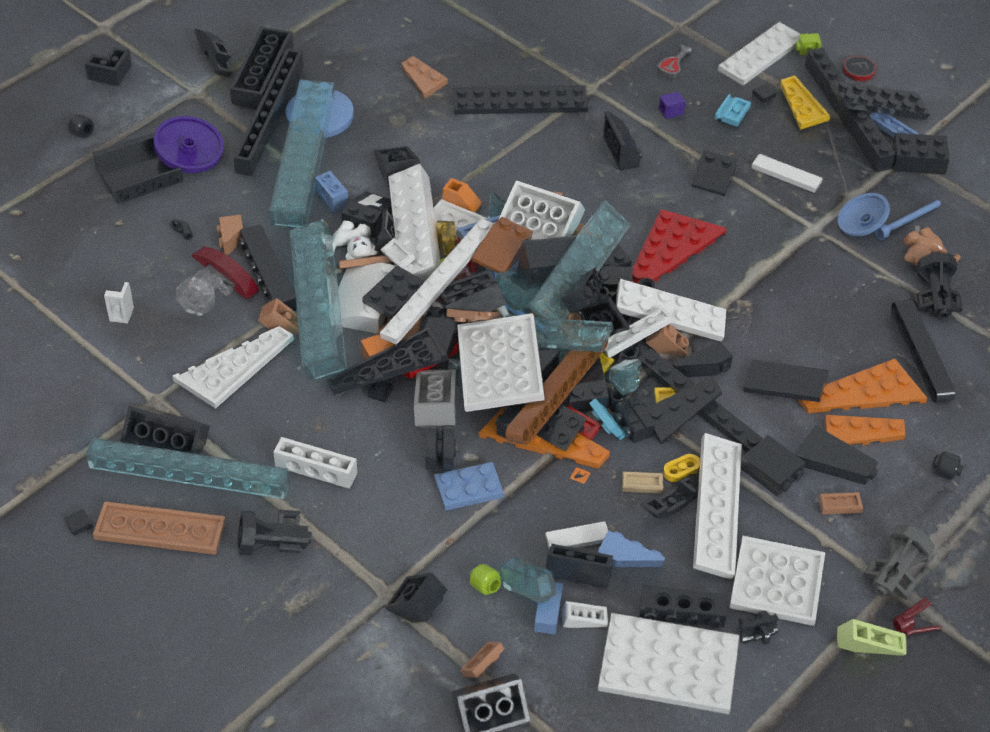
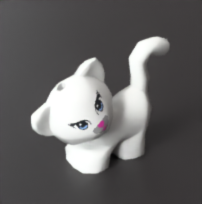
(357, 240)

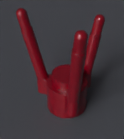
(905, 621)

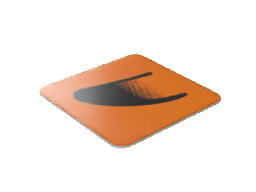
(580, 475)

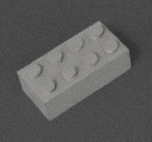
(435, 398)

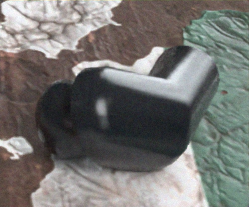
(183, 227)

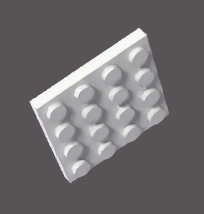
(778, 580)

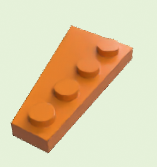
(864, 429)

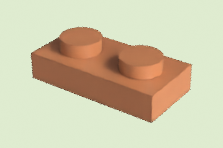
(482, 659)

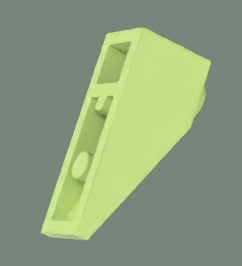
(869, 638)

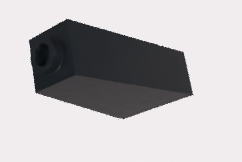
(835, 457)

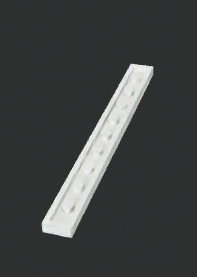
(435, 284)

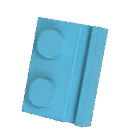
(732, 110)
(609, 424)

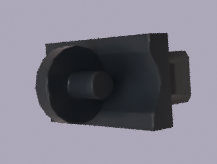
(758, 629)

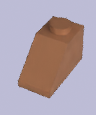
(278, 314)

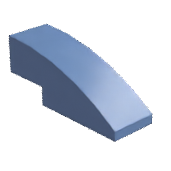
(548, 613)

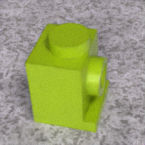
(807, 42)

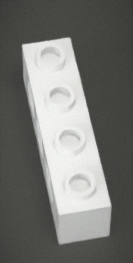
(315, 462)

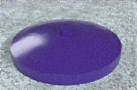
(188, 144)

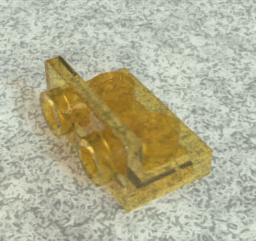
(446, 236)

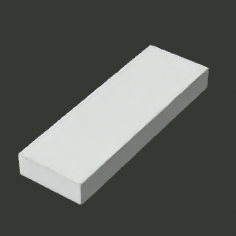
(578, 536)

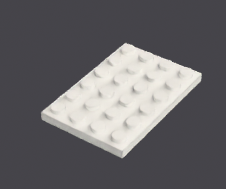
(500, 362)
(669, 663)

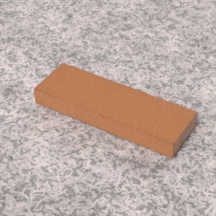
(363, 261)

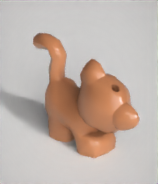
(922, 245)

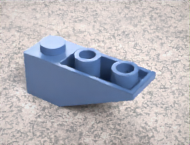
(629, 553)

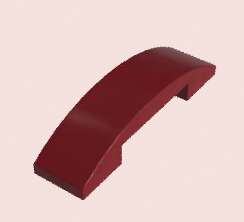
(229, 268)

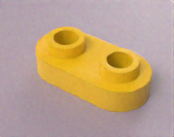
(680, 467)

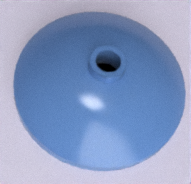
(863, 214)

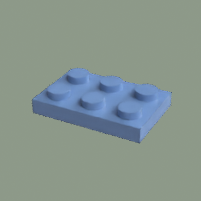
(469, 486)

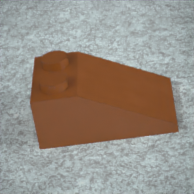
(502, 245)

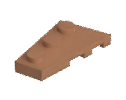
(424, 77)
(471, 316)

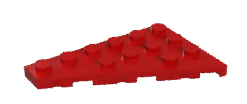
(672, 243)

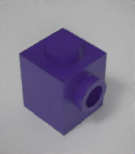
(672, 105)

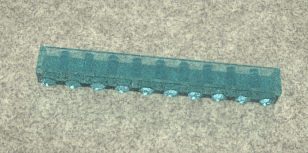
(188, 468)

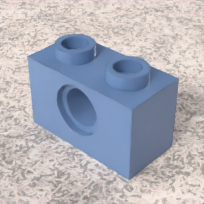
(331, 191)

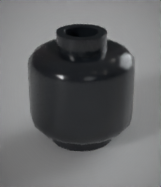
(81, 126)
(947, 465)

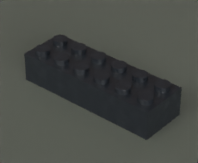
(259, 66)

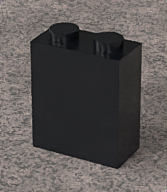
(772, 465)

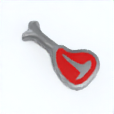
(670, 66)

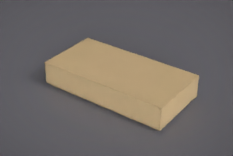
(642, 482)

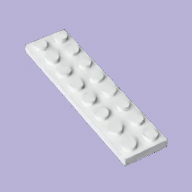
(717, 506)

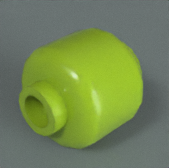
(485, 579)

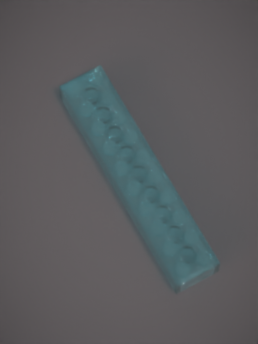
(302, 154)
(317, 300)

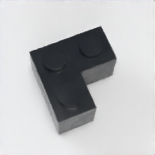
(110, 68)

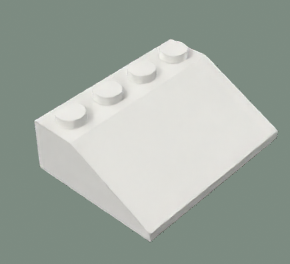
(542, 211)
(353, 287)

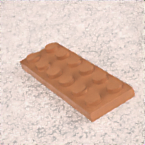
(159, 528)

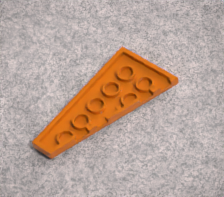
(580, 450)

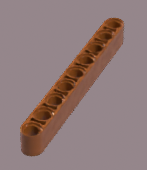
(556, 389)

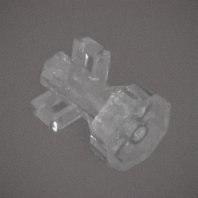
(197, 292)

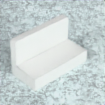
(119, 304)

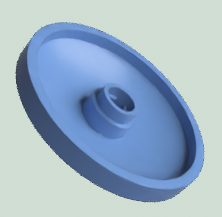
(341, 115)

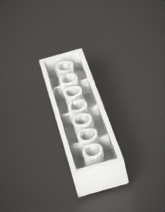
(415, 219)

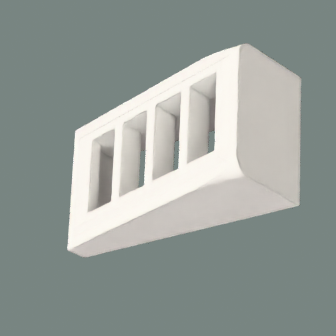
(576, 621)

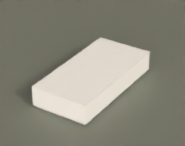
(398, 253)

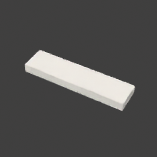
(786, 173)
(638, 331)

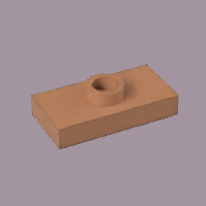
(840, 503)

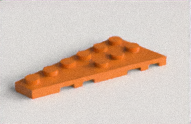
(868, 389)

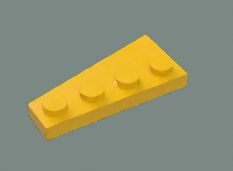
(802, 103)

